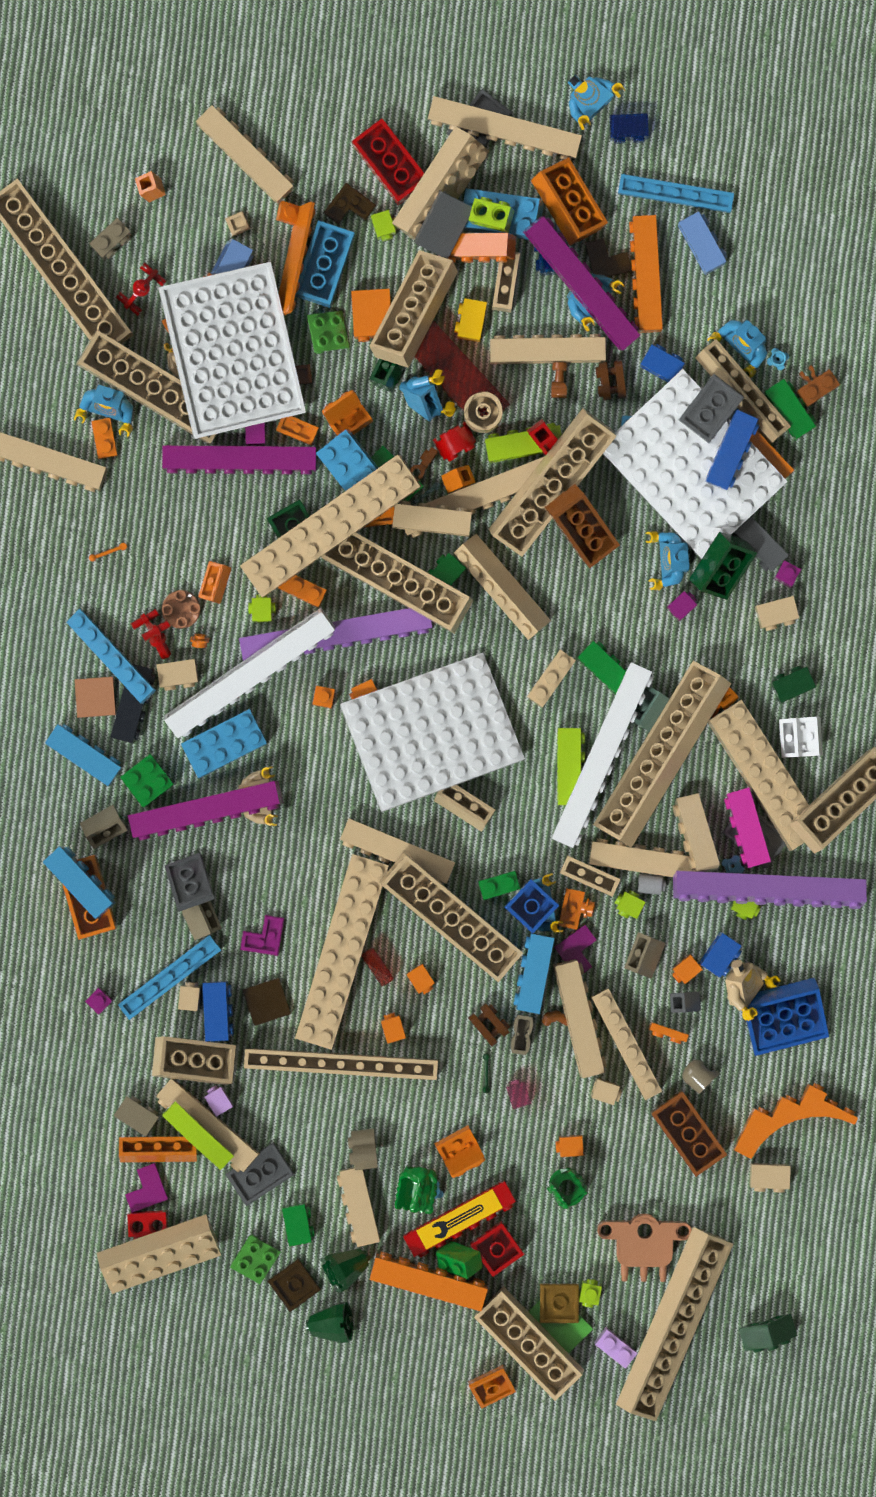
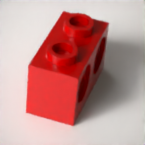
(147, 1219)

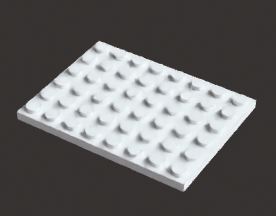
(232, 350)
(672, 462)
(432, 732)

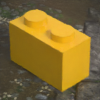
(471, 320)

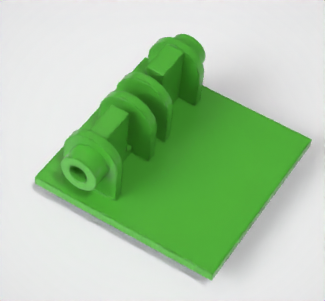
(328, 331)
(255, 1259)

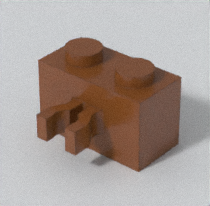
(818, 387)

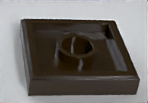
(266, 1001)
(294, 1285)

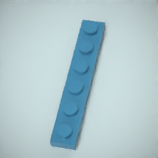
(675, 193)
(111, 656)
(169, 977)

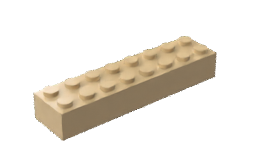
(137, 379)
(559, 470)
(401, 581)
(760, 769)
(451, 917)

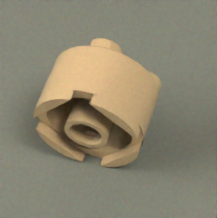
(479, 402)

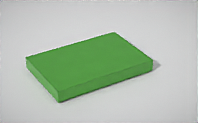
(566, 1334)

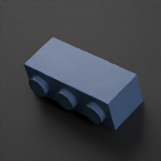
(702, 242)

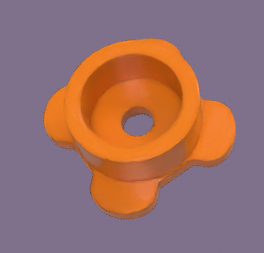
(199, 640)
(588, 908)

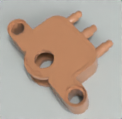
(647, 1251)

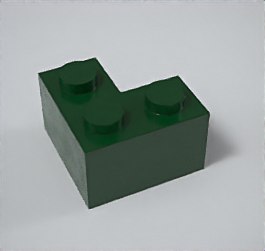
(768, 1333)

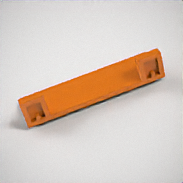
(301, 219)

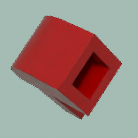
(542, 436)

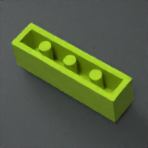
(514, 444)
(568, 761)

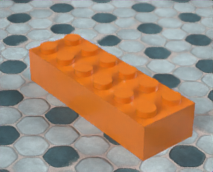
(428, 1281)

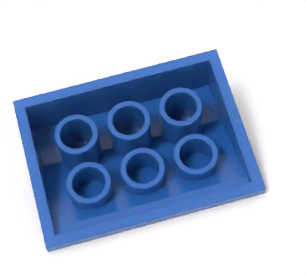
(787, 1017)

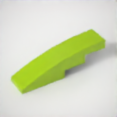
(197, 1135)

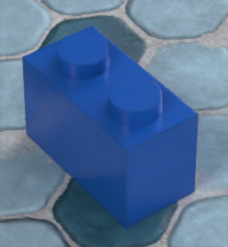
(661, 363)

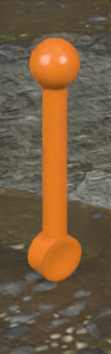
(122, 546)

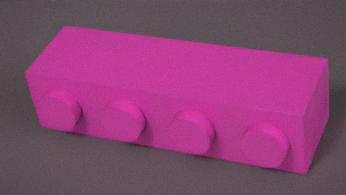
(748, 828)

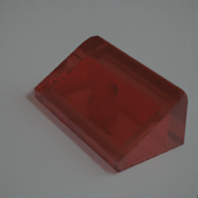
(377, 967)

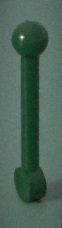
(486, 1089)

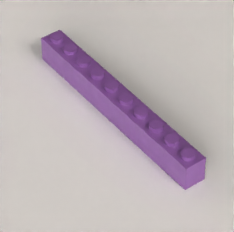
(353, 630)
(769, 889)

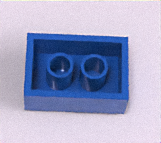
(217, 1011)

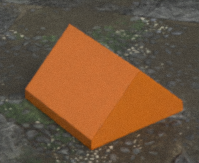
(491, 1386)

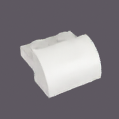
(800, 737)

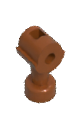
(558, 387)

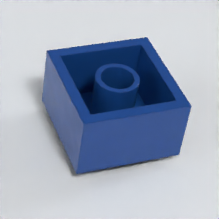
(531, 906)
(720, 955)

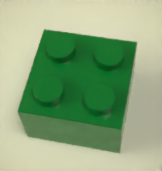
(147, 780)

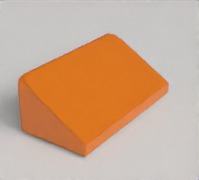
(214, 582)

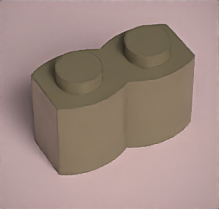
(520, 1040)
(364, 1149)

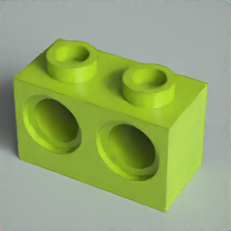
(490, 220)

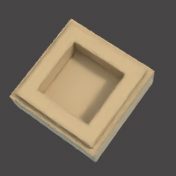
(237, 223)

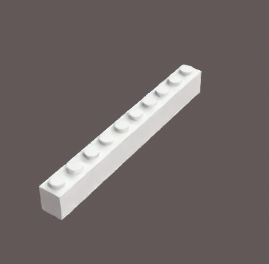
(249, 673)
(601, 755)

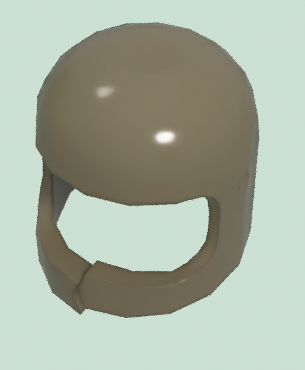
(698, 1076)

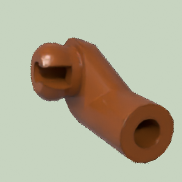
(553, 1016)

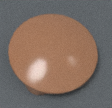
(181, 609)

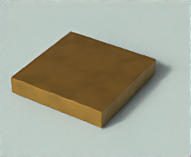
(559, 1303)

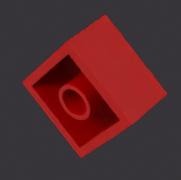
(497, 1248)

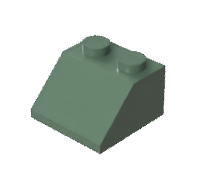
(650, 708)

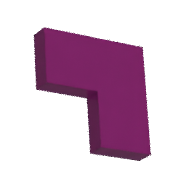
(268, 941)
(573, 945)
(152, 1190)

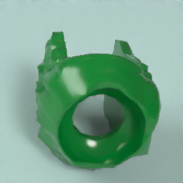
(416, 1190)
(565, 1201)

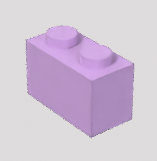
(615, 1347)

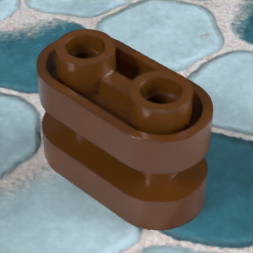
(605, 389)
(489, 1013)

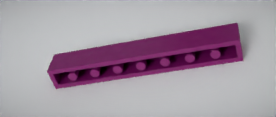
(581, 282)
(239, 459)
(206, 809)

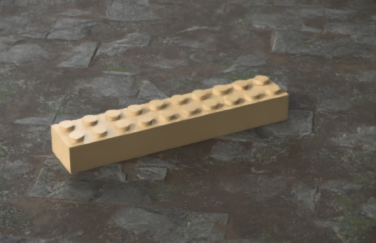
(59, 265)
(330, 525)
(662, 753)
(341, 952)
(674, 1324)

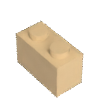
(776, 613)
(177, 674)
(190, 996)
(606, 1091)
(769, 1176)

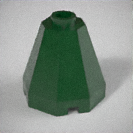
(344, 1267)
(332, 1323)

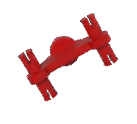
(141, 288)
(156, 638)

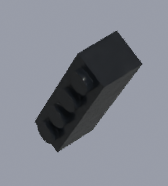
(131, 711)

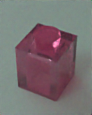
(518, 1094)

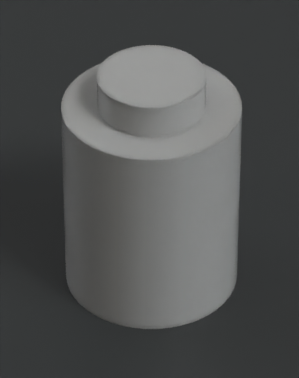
(651, 884)

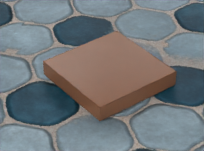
(95, 697)

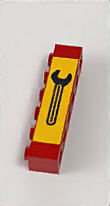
(459, 1218)

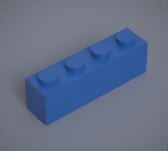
(731, 450)

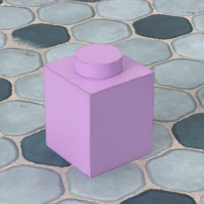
(218, 1100)

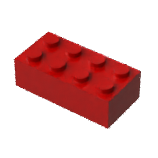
(388, 160)

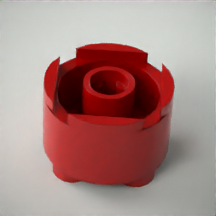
(454, 441)

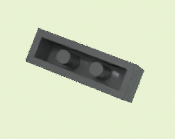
(768, 550)

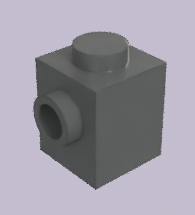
(685, 1002)

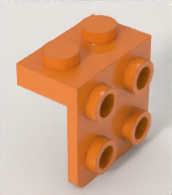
(346, 414)
(460, 1152)

